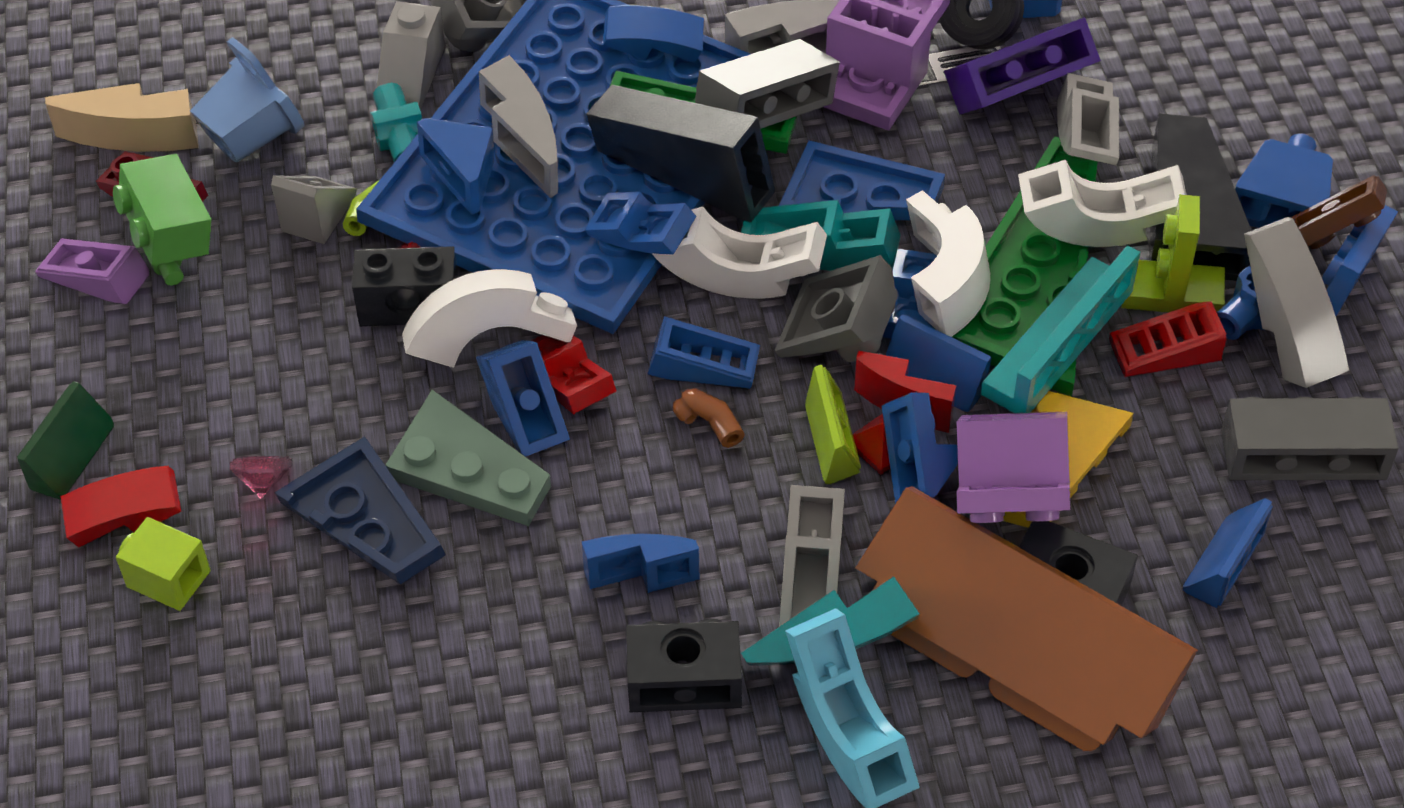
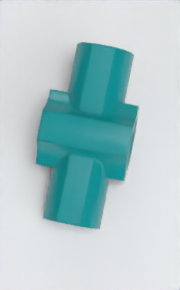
(394, 120)

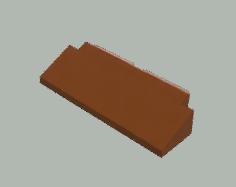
(1037, 633)

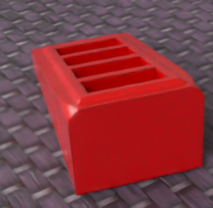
(1186, 322)

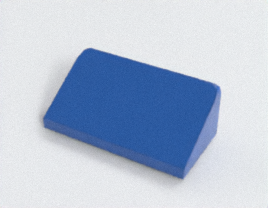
(940, 359)
(1228, 553)

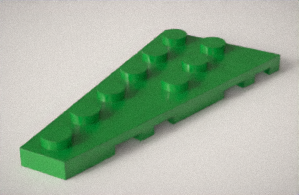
(1026, 275)

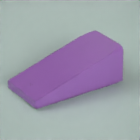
(96, 269)

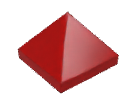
(872, 444)

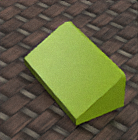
(831, 428)

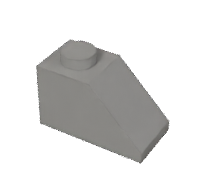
(411, 49)

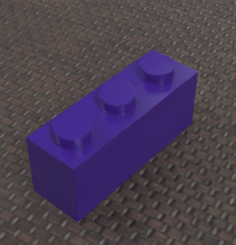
(1022, 66)

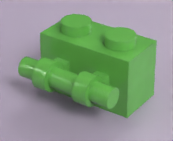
(163, 213)

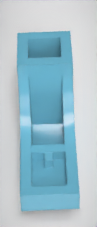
(845, 716)

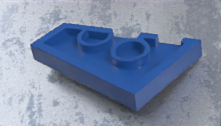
(858, 181)
(1354, 257)

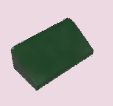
(64, 442)

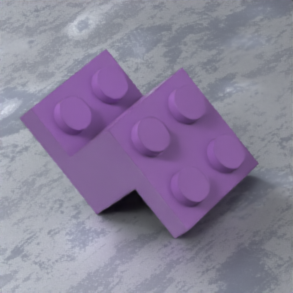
(880, 55)
(1013, 465)

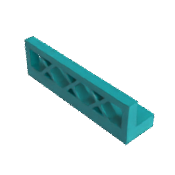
(1061, 333)

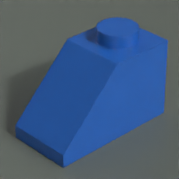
(523, 396)

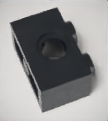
(397, 280)
(1083, 558)
(705, 684)

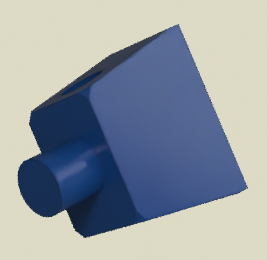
(1284, 180)

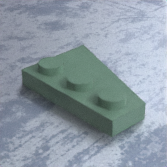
(467, 463)

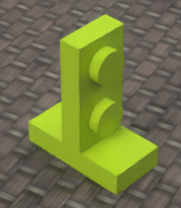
(1173, 279)

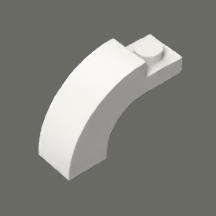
(1098, 212)
(744, 263)
(959, 277)
(479, 303)

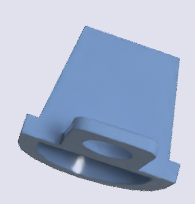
(245, 107)

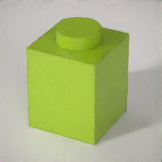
(163, 563)

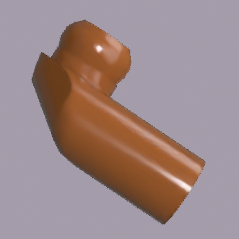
(714, 411)

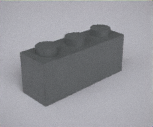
(771, 83)
(1309, 438)

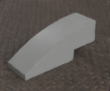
(779, 23)
(1089, 119)
(520, 121)
(1295, 304)
(811, 547)

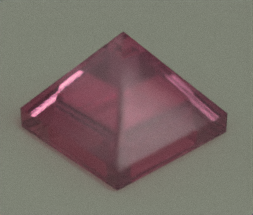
(260, 472)

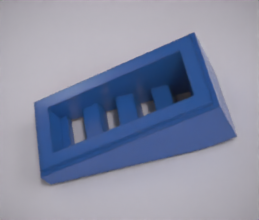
(673, 359)

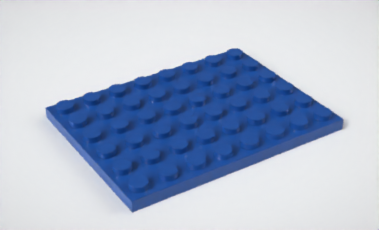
(518, 222)

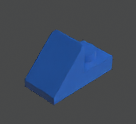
(913, 447)

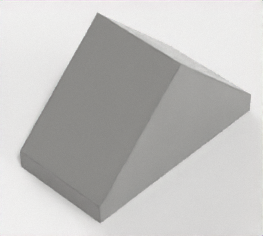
(310, 205)

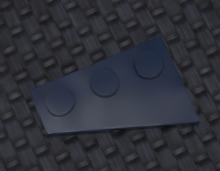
(365, 511)

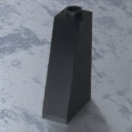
(687, 146)
(1192, 147)

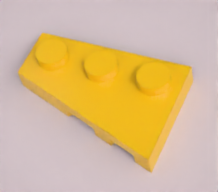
(1090, 434)

